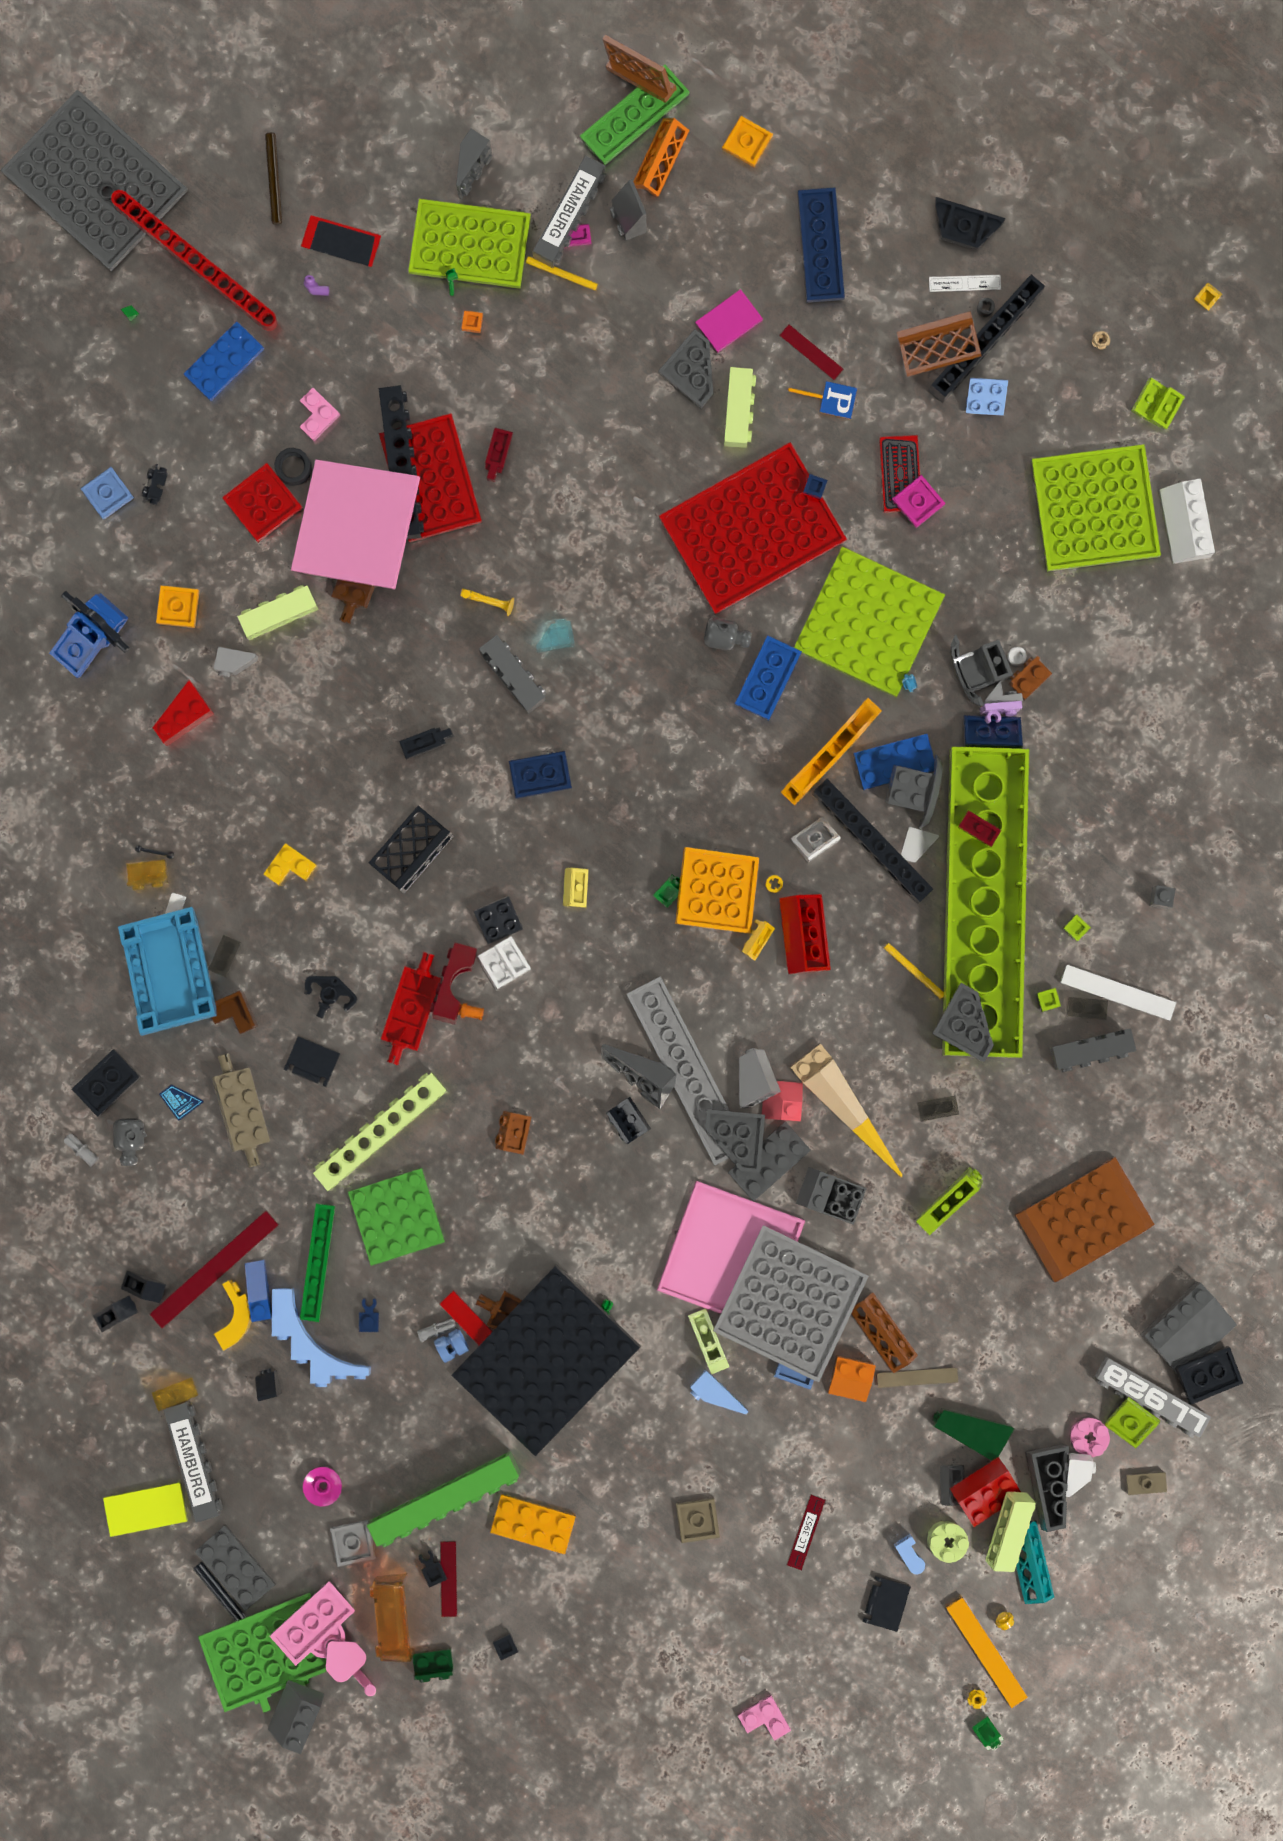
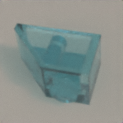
(557, 637)

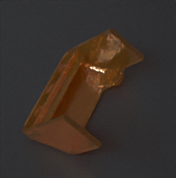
(391, 1618)

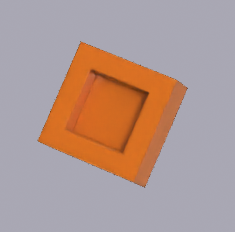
(472, 322)

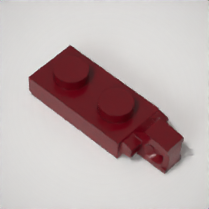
(497, 453)

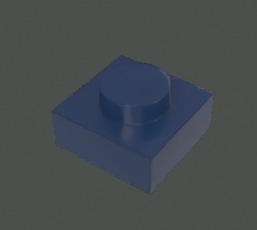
(815, 486)

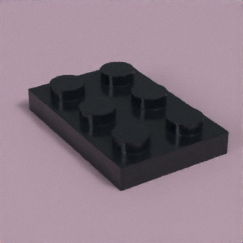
(106, 1083)
(1209, 1375)

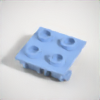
(986, 396)

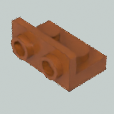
(1030, 677)
(512, 1132)

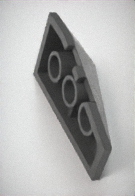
(648, 1075)

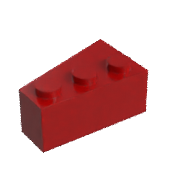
(182, 715)

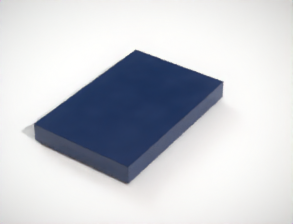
(992, 735)
(540, 774)

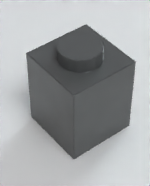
(1162, 897)

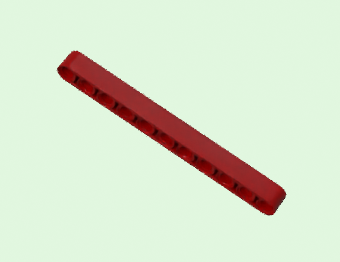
(190, 252)

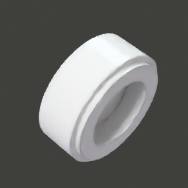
(1016, 656)

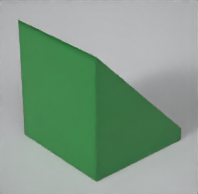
(130, 312)

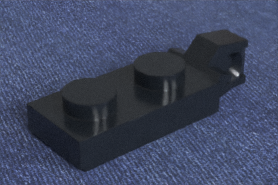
(424, 742)

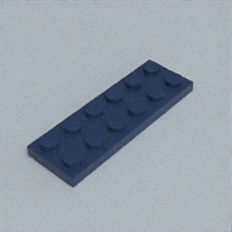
(821, 245)

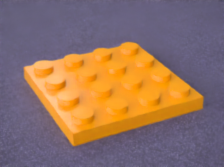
(717, 890)

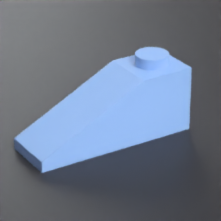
(713, 1392)

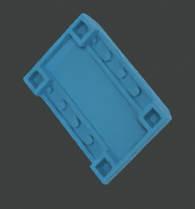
(168, 971)

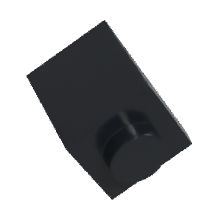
(143, 1287)
(115, 1313)
(267, 1385)

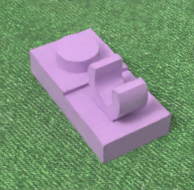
(996, 709)

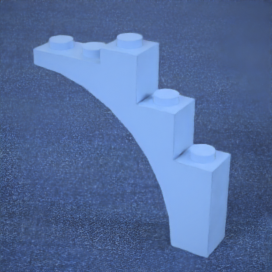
(303, 1347)

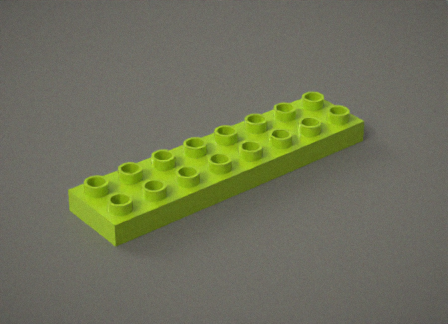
(988, 891)

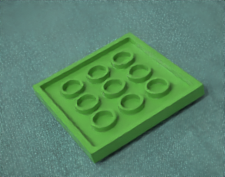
(396, 1216)

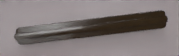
(273, 177)

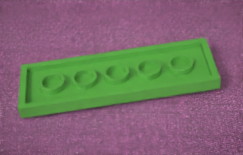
(629, 120)

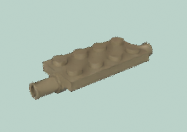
(240, 1110)

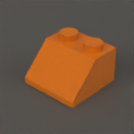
(851, 1378)

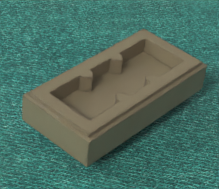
(1146, 1483)

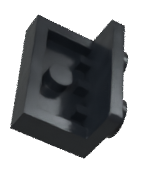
(628, 1120)

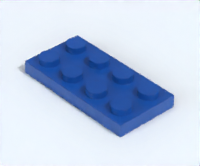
(224, 361)
(768, 678)
(877, 763)

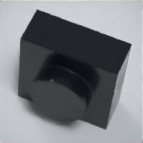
(505, 1646)

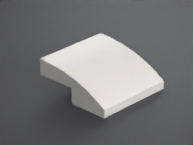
(503, 963)

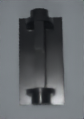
(155, 477)

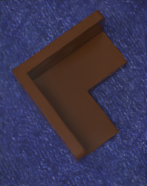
(238, 1008)

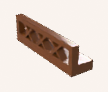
(886, 1331)

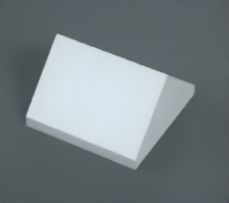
(815, 839)

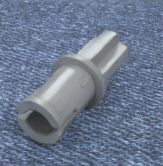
(81, 1149)
(437, 1330)

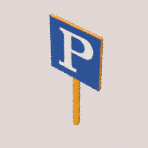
(836, 399)

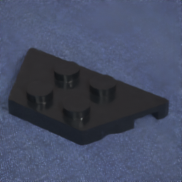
(965, 224)

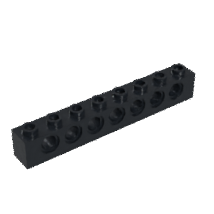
(988, 337)
(388, 397)
(872, 841)

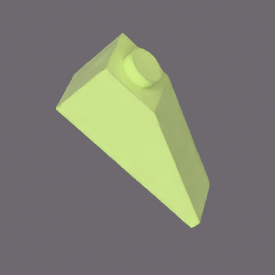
(708, 1341)

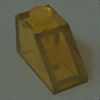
(174, 1394)

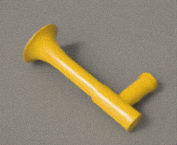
(507, 606)

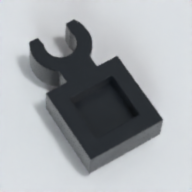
(433, 1571)

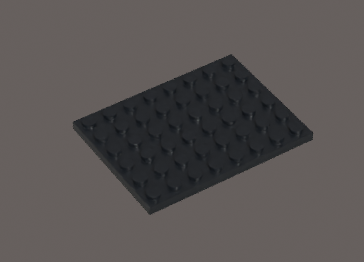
(546, 1360)

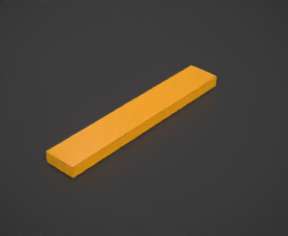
(986, 1652)

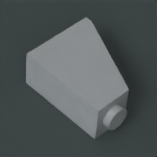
(755, 1078)

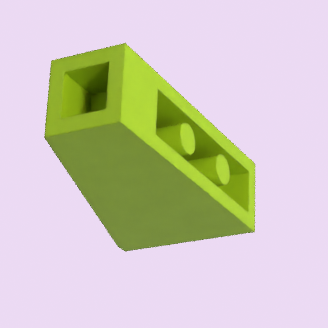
(950, 1200)

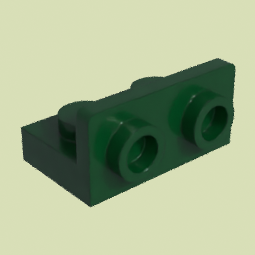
(433, 1665)

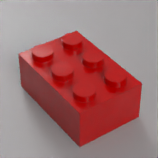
(984, 1491)

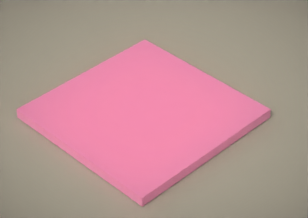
(355, 524)
(716, 1243)

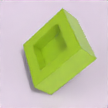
(1076, 928)
(1048, 999)

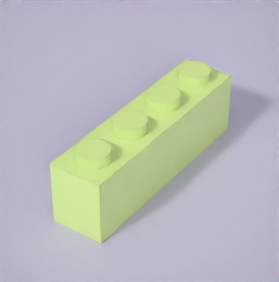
(738, 407)
(277, 612)
(1010, 1531)

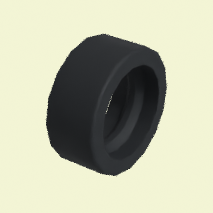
(293, 452)

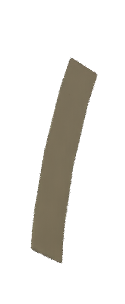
(917, 1377)

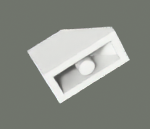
(1079, 1471)

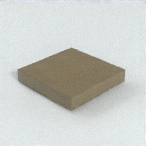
(697, 1520)

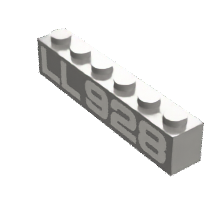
(1153, 1397)

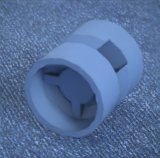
(457, 1341)

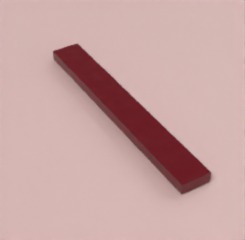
(214, 1269)

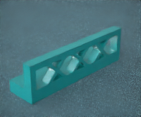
(1037, 1565)

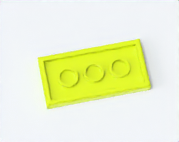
(145, 1509)

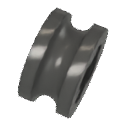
(987, 301)

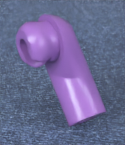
(313, 288)

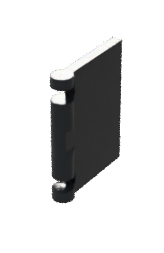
(312, 1061)
(886, 1604)

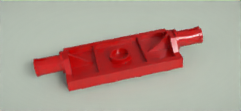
(410, 1008)

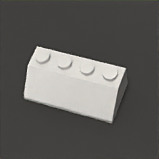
(1187, 521)

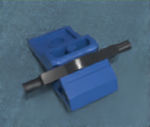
(88, 631)

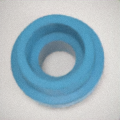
(909, 682)

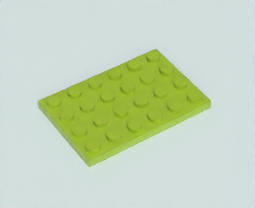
(475, 240)

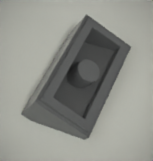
(950, 1476)

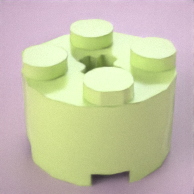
(936, 1541)

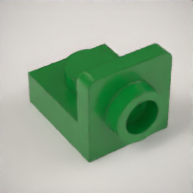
(668, 891)
(988, 1734)

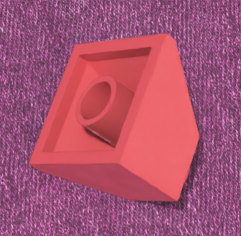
(785, 1104)

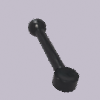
(169, 854)

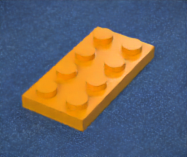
(533, 1524)

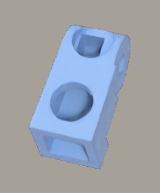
(911, 1559)

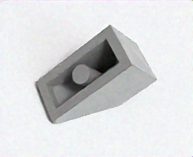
(232, 661)

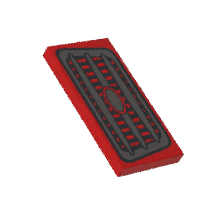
(898, 467)

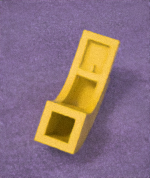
(241, 1318)

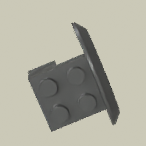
(980, 668)
(915, 789)

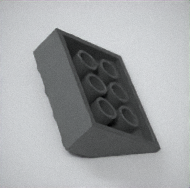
(1189, 1327)

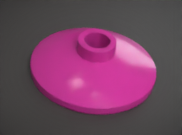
(319, 1496)

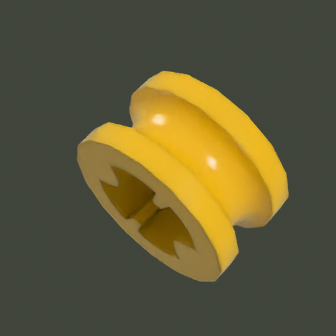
(768, 885)

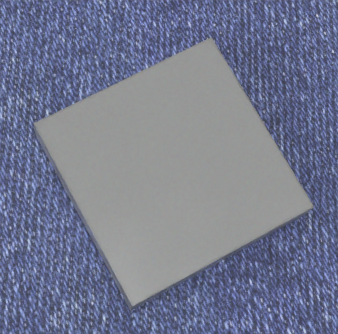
(352, 1543)

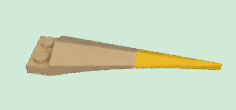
(826, 1081)

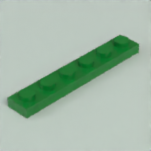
(317, 1262)

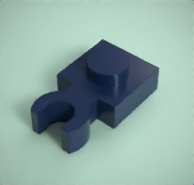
(369, 1319)

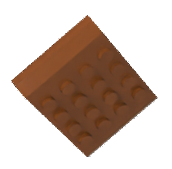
(1084, 1220)

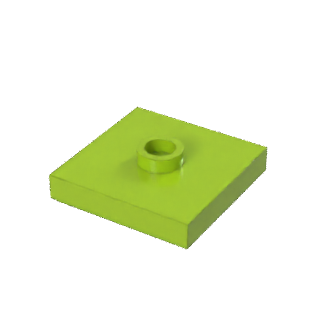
(1132, 1422)

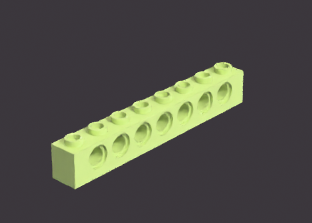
(330, 1180)

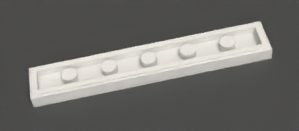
(1118, 992)

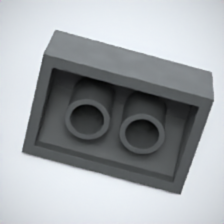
(295, 1716)

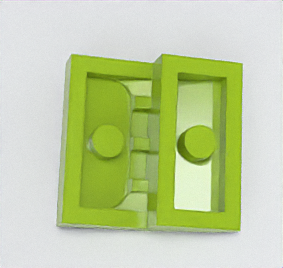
(1157, 403)

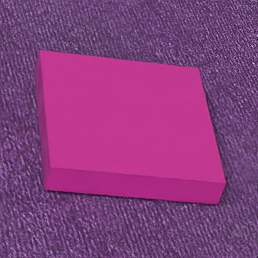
(918, 501)

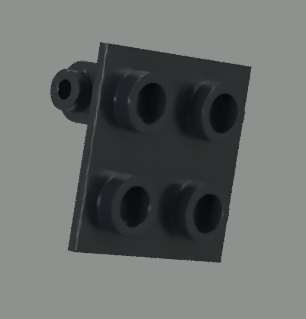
(498, 920)

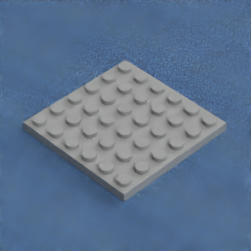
(790, 1303)

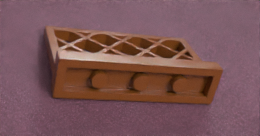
(638, 70)
(938, 329)

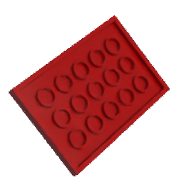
(444, 479)

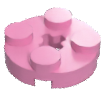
(1084, 1427)

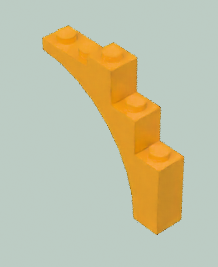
(831, 752)

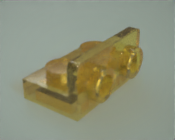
(147, 873)

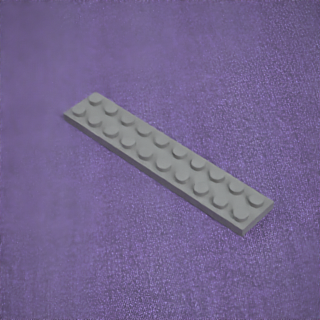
(679, 1052)

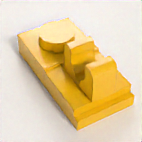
(758, 939)

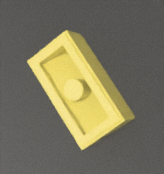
(575, 887)

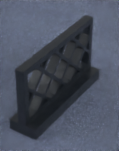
(421, 861)

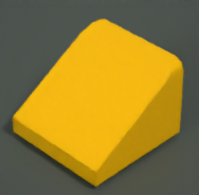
(1208, 296)

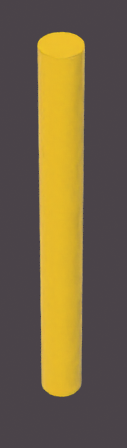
(562, 273)
(914, 970)

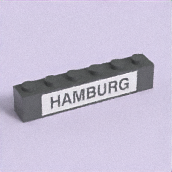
(569, 211)
(192, 1461)

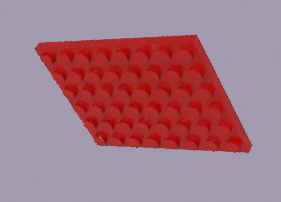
(752, 528)

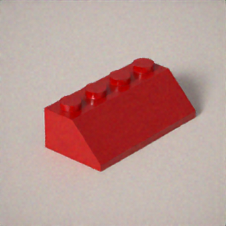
(804, 933)

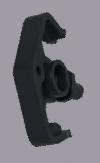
(331, 991)

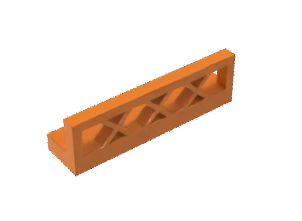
(658, 152)

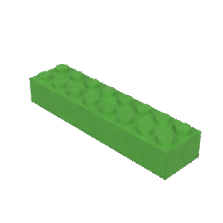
(444, 1498)

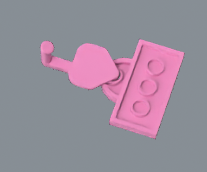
(315, 1625)

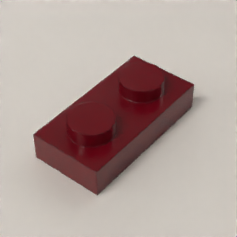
(979, 828)

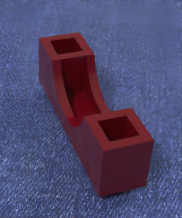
(460, 961)

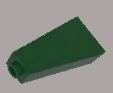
(977, 1433)

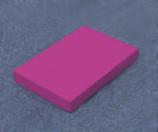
(729, 321)

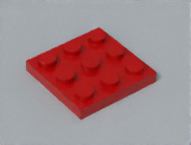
(262, 502)

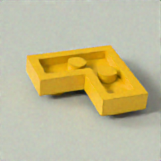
(287, 861)

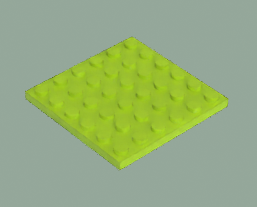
(1095, 508)
(869, 621)

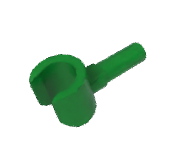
(451, 276)

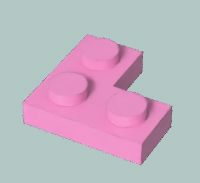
(322, 414)
(765, 1712)

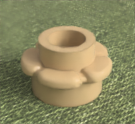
(1100, 335)

